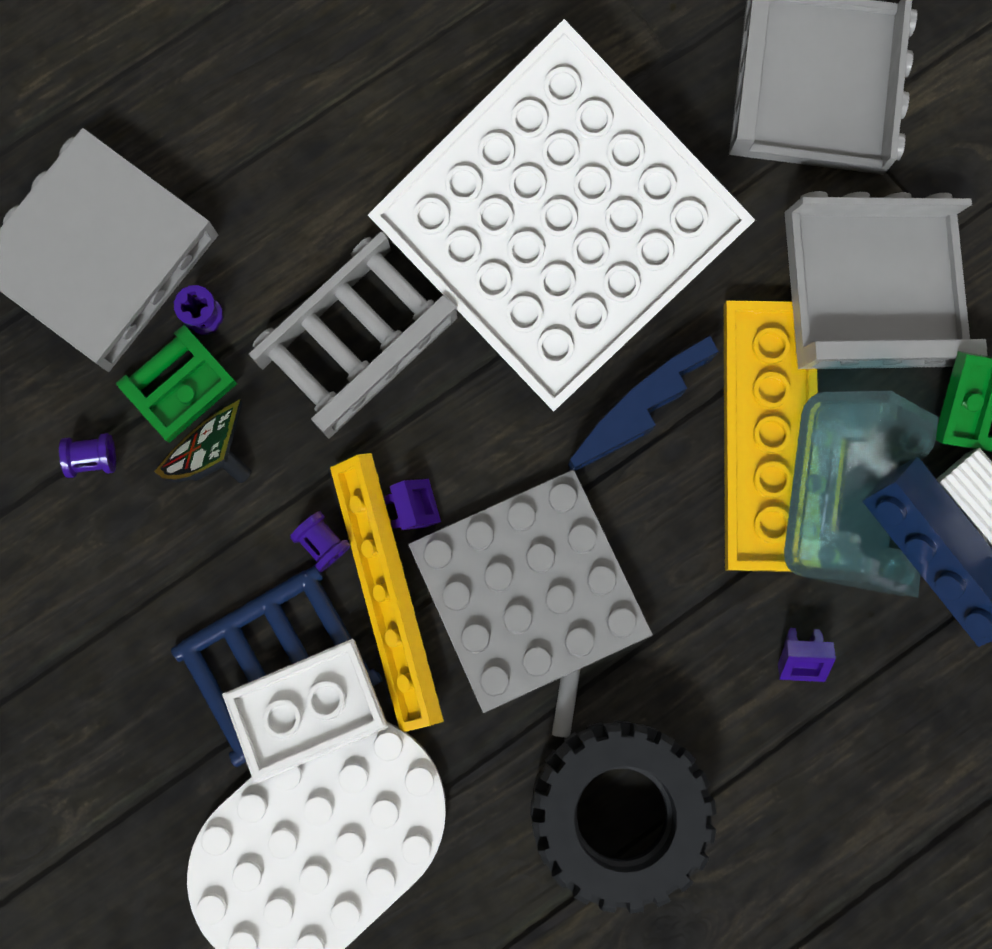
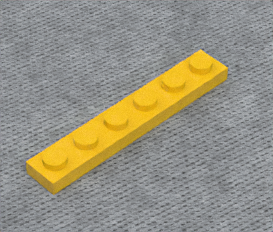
(386, 593)

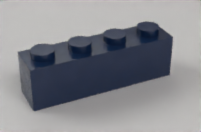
(938, 543)

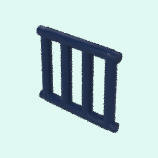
(229, 628)

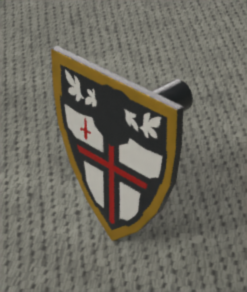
(207, 450)

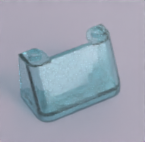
(841, 455)

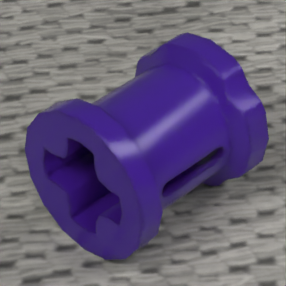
(186, 305)
(87, 455)
(320, 541)

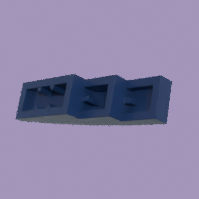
(632, 416)

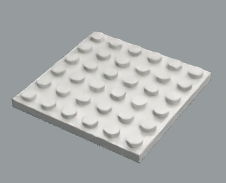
(560, 216)

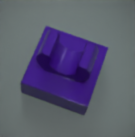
(413, 504)
(806, 659)

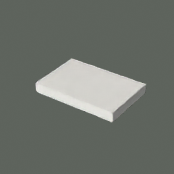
(304, 710)

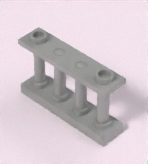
(364, 377)

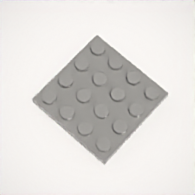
(529, 591)

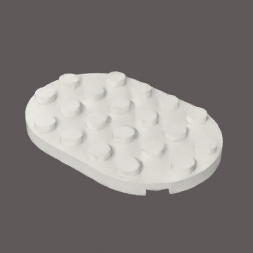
(318, 847)

